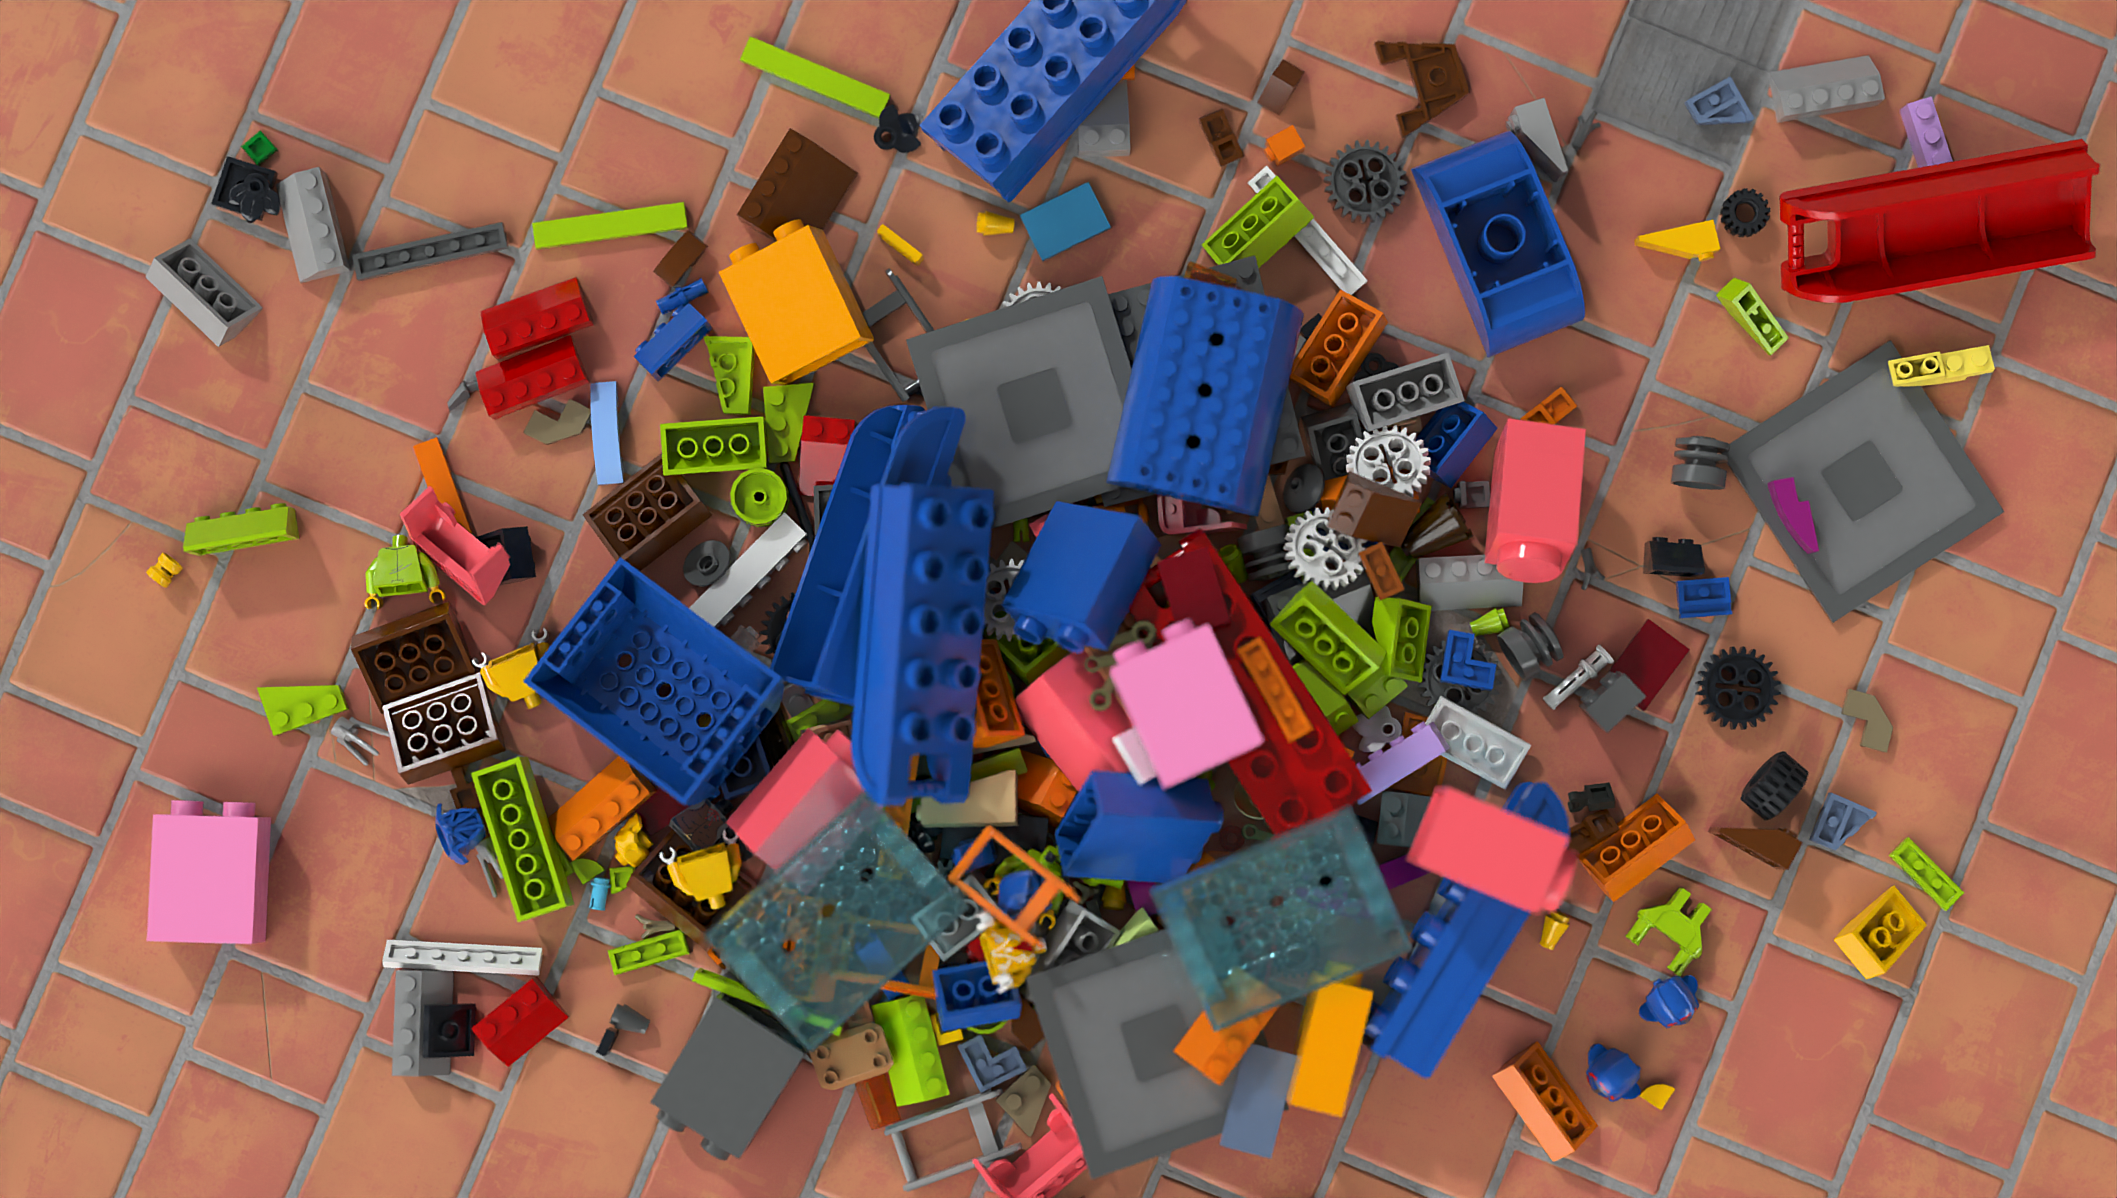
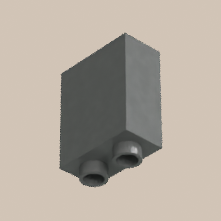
(729, 1076)

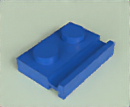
(1703, 597)

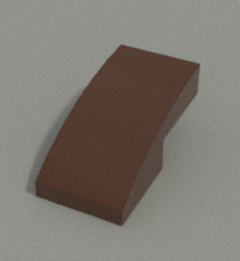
(1221, 138)
(680, 258)
(1592, 831)

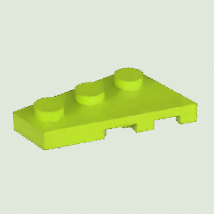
(733, 369)
(784, 419)
(300, 705)

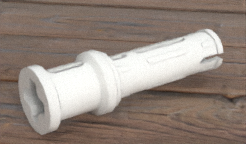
(1590, 671)

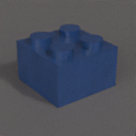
(748, 771)

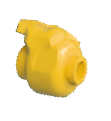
(632, 843)

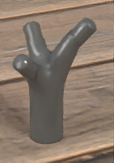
(1585, 129)
(1590, 568)

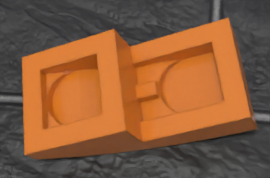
(1552, 408)

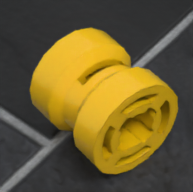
(164, 575)

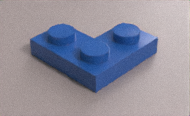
(1460, 668)

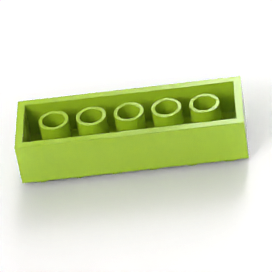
(522, 838)

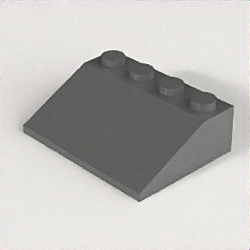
(1354, 599)

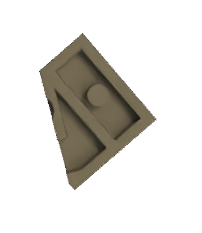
(1026, 1099)

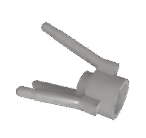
(346, 732)
(487, 853)

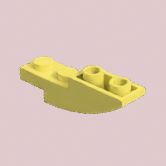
(1940, 368)

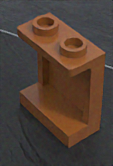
(1380, 572)

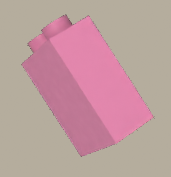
(1184, 703)
(209, 875)

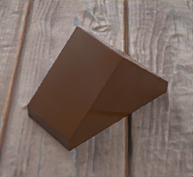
(1280, 87)

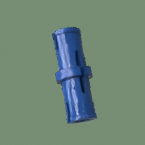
(682, 296)

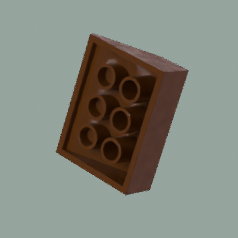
(796, 184)
(646, 515)
(412, 654)
(443, 729)
(656, 887)

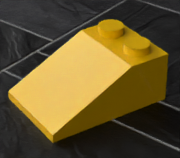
(1880, 933)

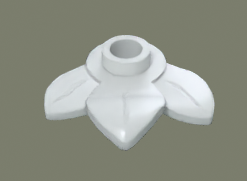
(1373, 730)

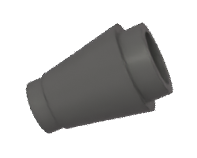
(628, 1019)

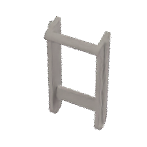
(982, 1130)

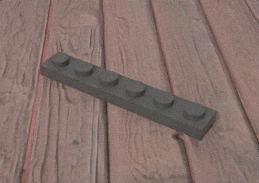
(430, 251)

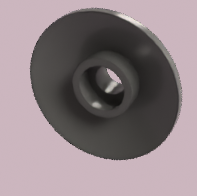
(1303, 488)
(706, 563)

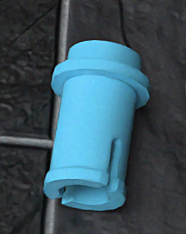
(599, 893)

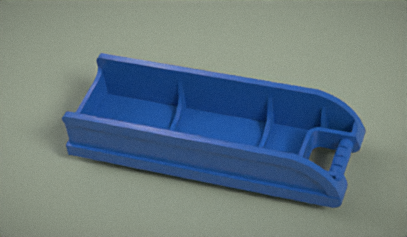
(1042, 83)
(824, 622)
(921, 640)
(1453, 957)

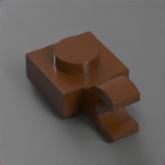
(465, 793)

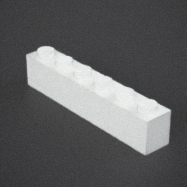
(750, 571)

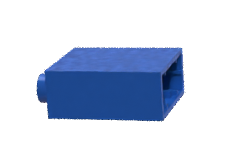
(1080, 576)
(1136, 829)

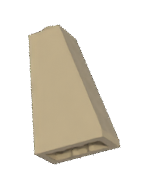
(989, 802)

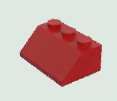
(520, 1022)

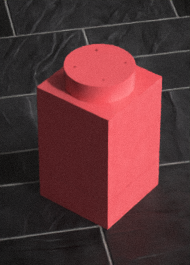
(1534, 500)
(1067, 726)
(797, 797)
(1493, 851)

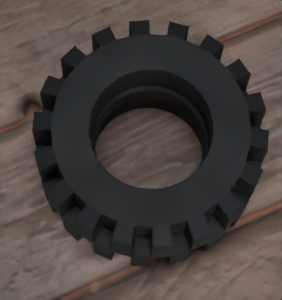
(1774, 785)

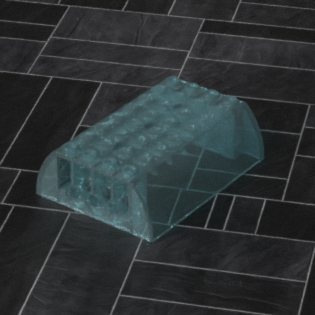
(1289, 947)
(857, 948)

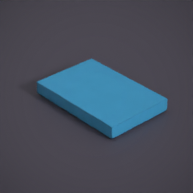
(1065, 221)

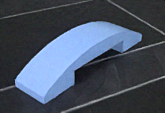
(606, 433)

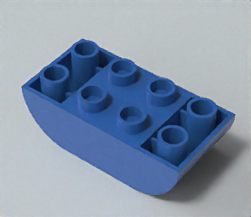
(1501, 242)

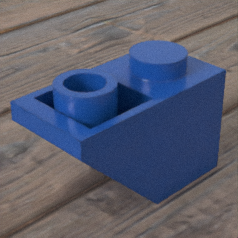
(986, 856)

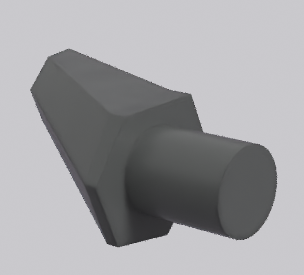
(462, 393)

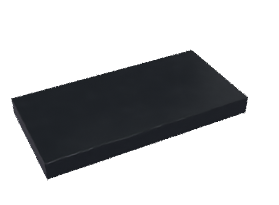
(1029, 834)

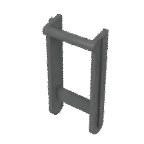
(880, 311)

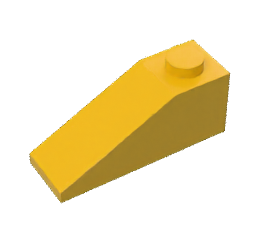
(1687, 241)

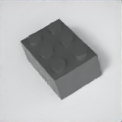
(1611, 700)

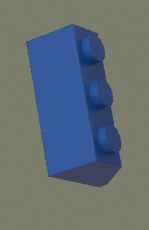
(672, 341)
(1454, 440)
(970, 999)

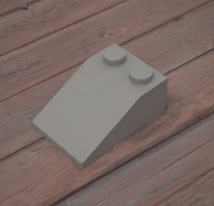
(1107, 127)
(1536, 132)
(965, 926)

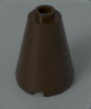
(1436, 529)

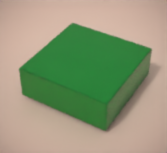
(259, 148)

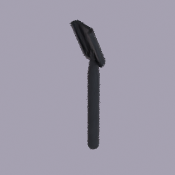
(797, 502)

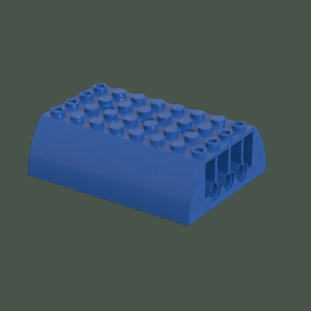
(1239, 417)
(666, 647)

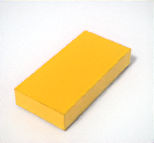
(900, 245)

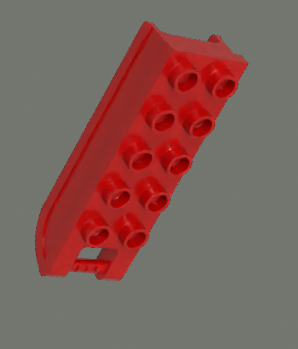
(1942, 223)
(1283, 778)

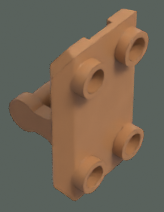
(852, 1056)

